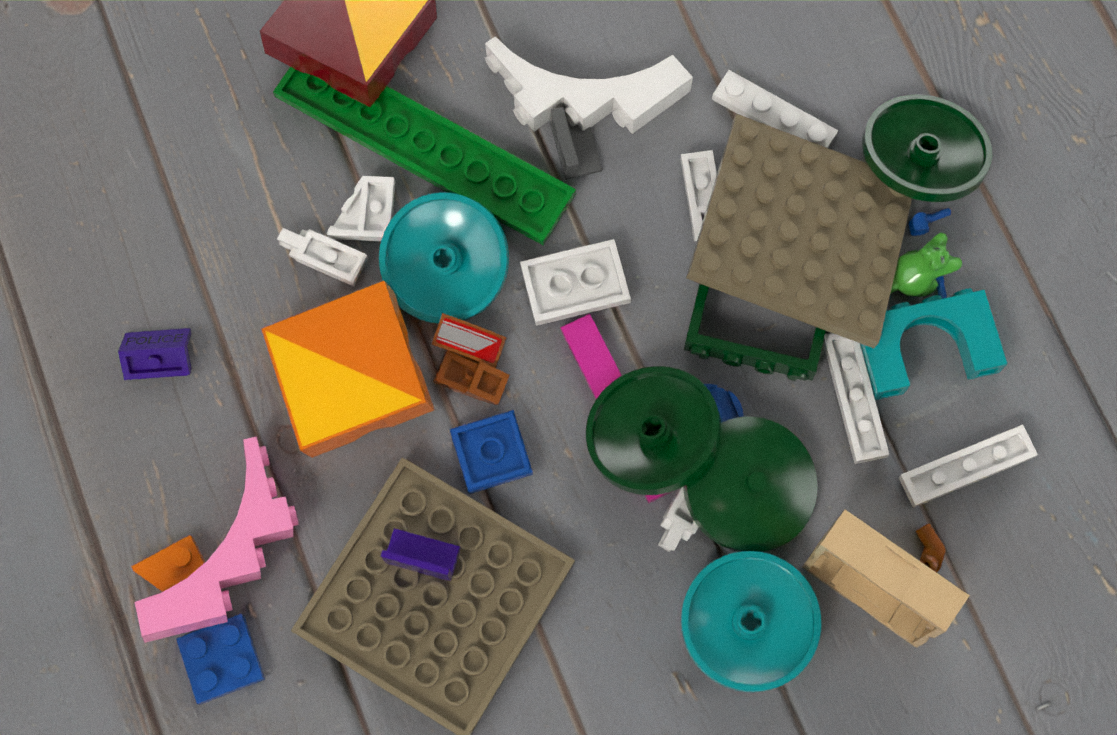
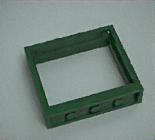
(738, 354)

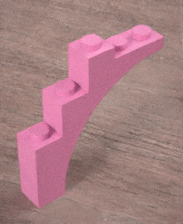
(199, 598)

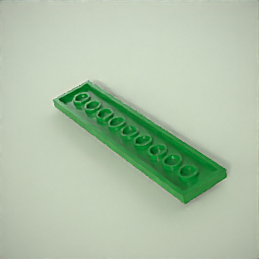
(437, 152)

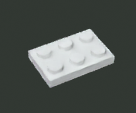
(575, 282)

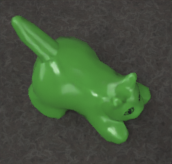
(918, 270)

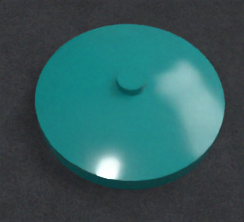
(444, 257)
(751, 621)

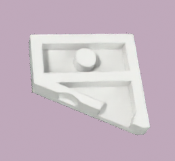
(366, 211)

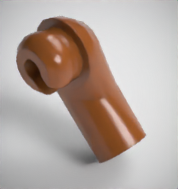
(934, 550)

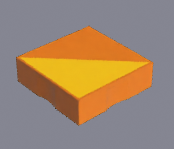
(347, 369)

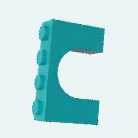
(963, 316)

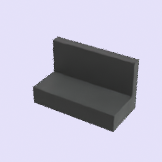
(575, 147)

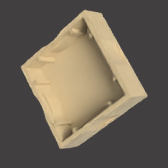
(885, 580)

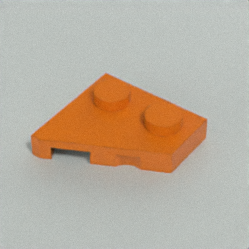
(171, 564)

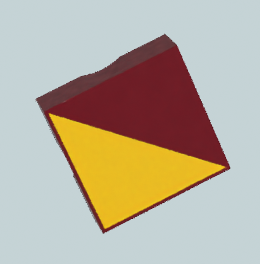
(348, 41)

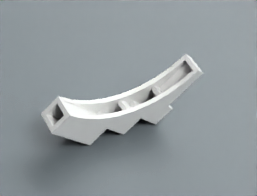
(630, 98)

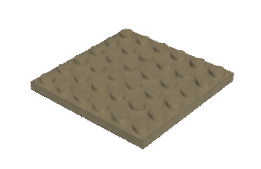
(801, 232)
(425, 636)

